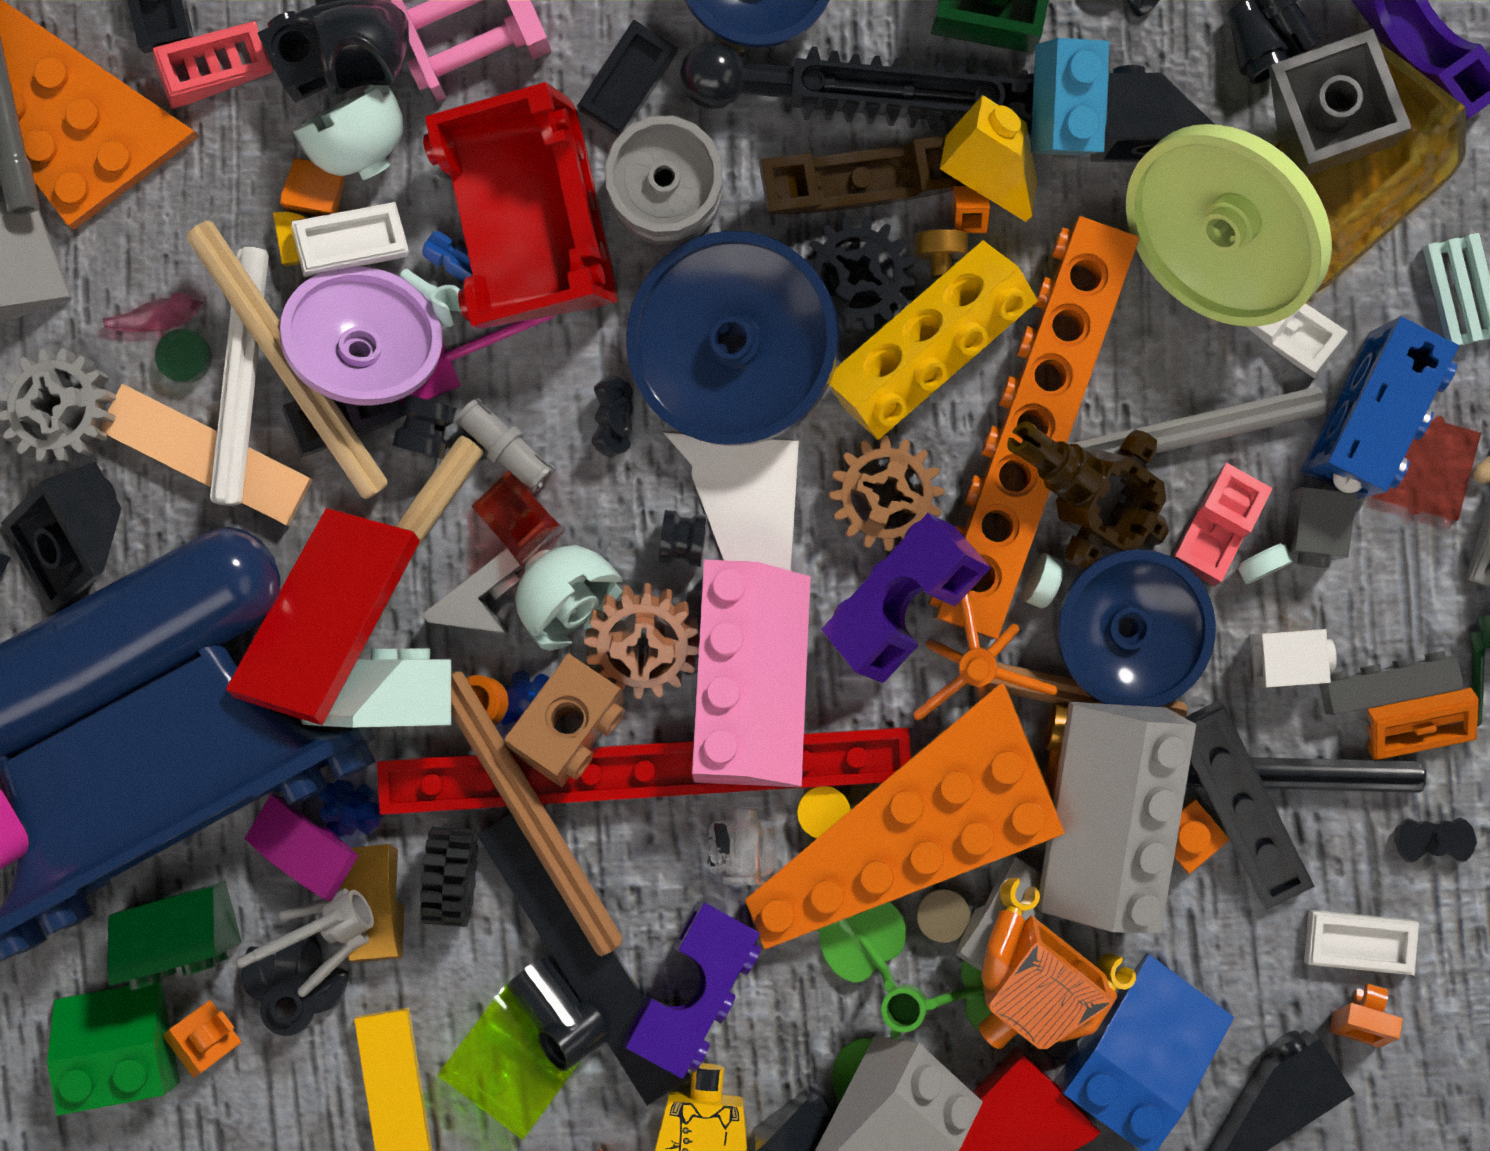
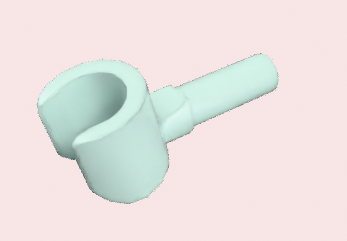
(442, 298)

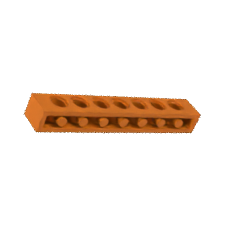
(1108, 257)

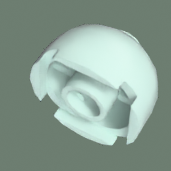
(354, 134)
(562, 591)

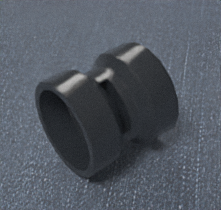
(424, 426)

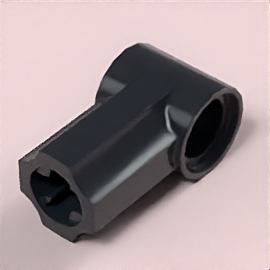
(566, 1027)

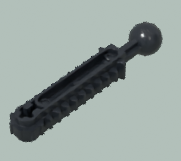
(716, 76)

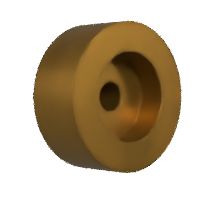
(941, 248)

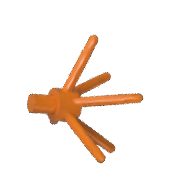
(977, 664)

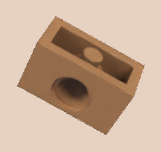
(568, 690)

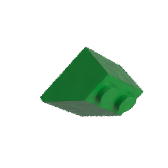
(110, 1048)

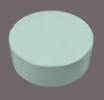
(1265, 563)
(1043, 581)

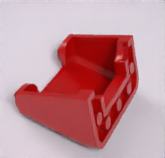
(524, 206)

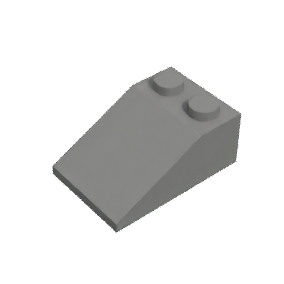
(901, 1103)

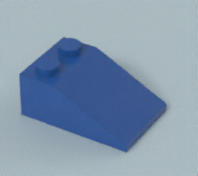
(1146, 1056)

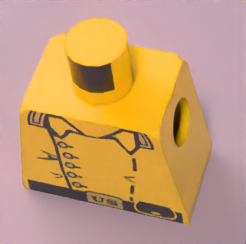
(703, 1116)

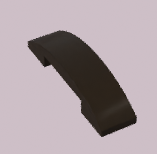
(855, 178)

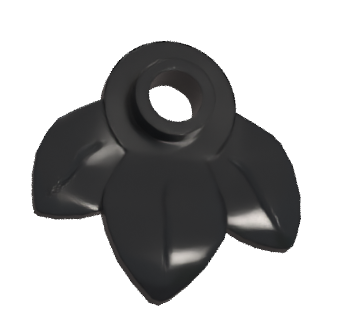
(280, 978)

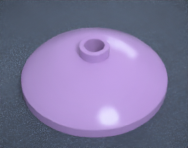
(367, 315)

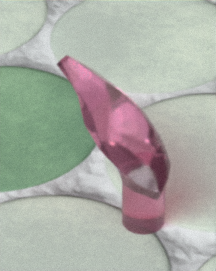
(156, 315)

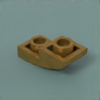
(376, 879)

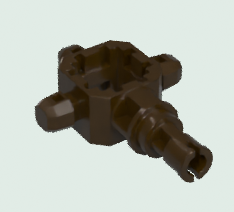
(1083, 477)

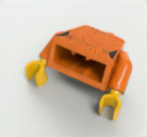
(1040, 982)

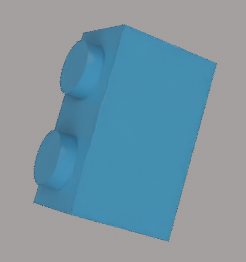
(1070, 96)

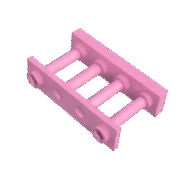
(519, 29)

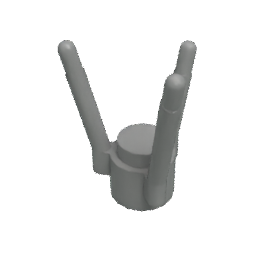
(341, 920)

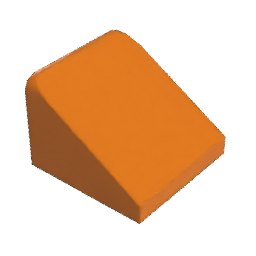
(311, 190)

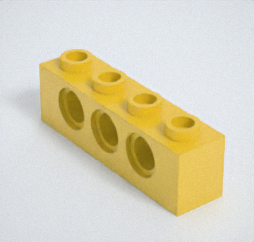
(931, 339)

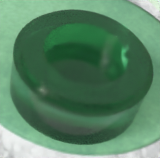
(183, 356)

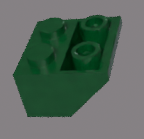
(169, 933)

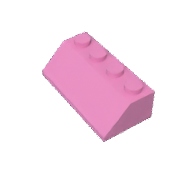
(751, 675)

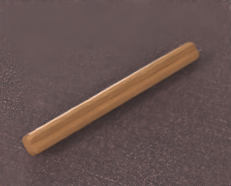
(532, 817)

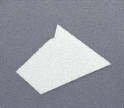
(746, 496)

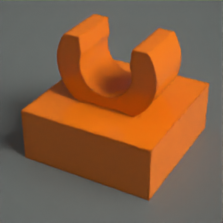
(1365, 1018)
(202, 1038)

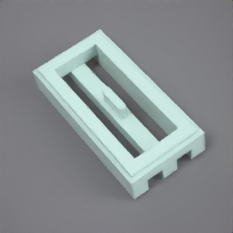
(1441, 290)

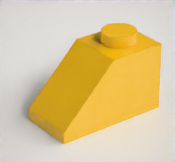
(993, 157)

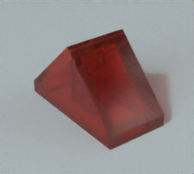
(517, 517)

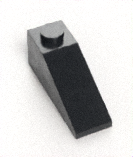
(1283, 1095)

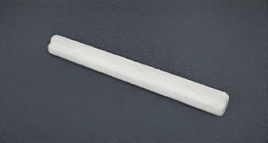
(237, 394)

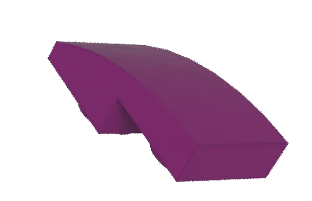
(301, 848)

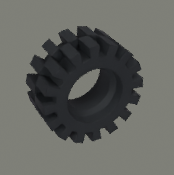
(448, 876)

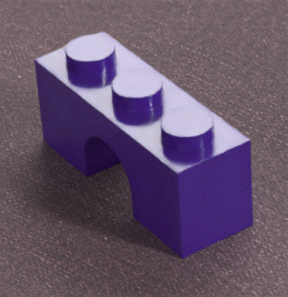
(871, 623)
(676, 1034)

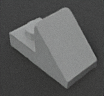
(466, 603)

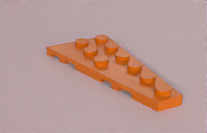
(80, 123)
(938, 816)

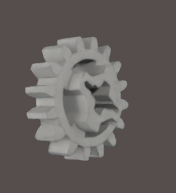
(37, 396)

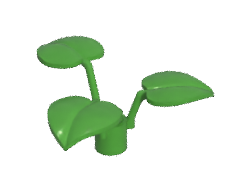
(854, 952)

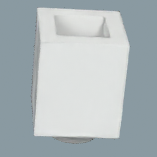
(1292, 658)

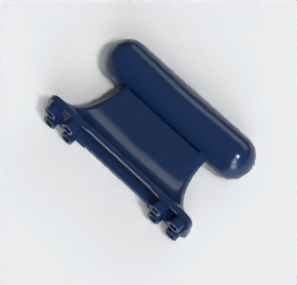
(128, 731)

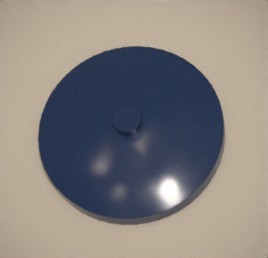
(732, 338)

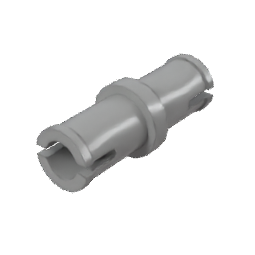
(505, 445)

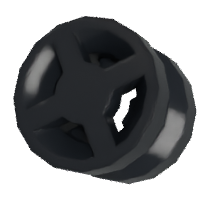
(682, 538)

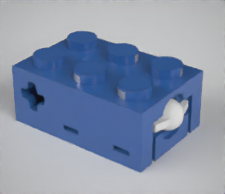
(1382, 409)

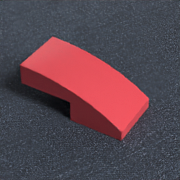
(1221, 523)

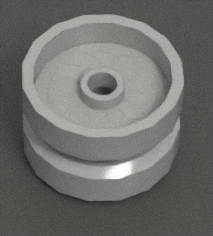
(657, 149)

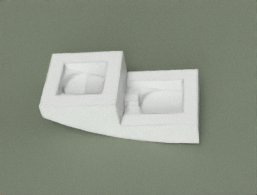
(1304, 339)

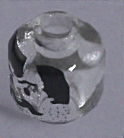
(741, 847)

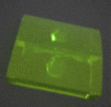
(504, 1067)

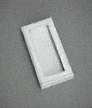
(349, 239)
(1361, 942)

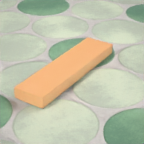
(191, 450)

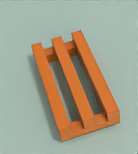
(1422, 717)

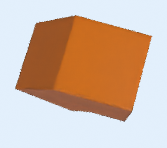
(969, 201)

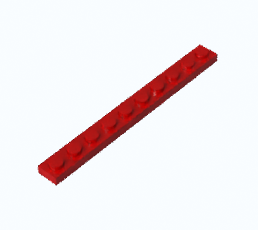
(632, 773)

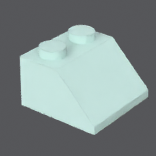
(394, 690)

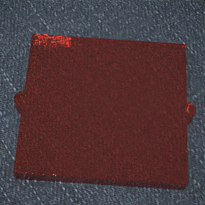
(1436, 471)

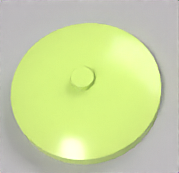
(1229, 225)

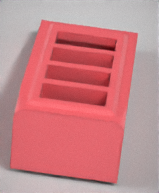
(202, 87)

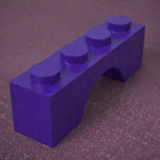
(1433, 49)

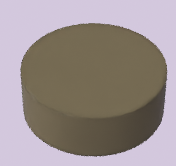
(942, 915)

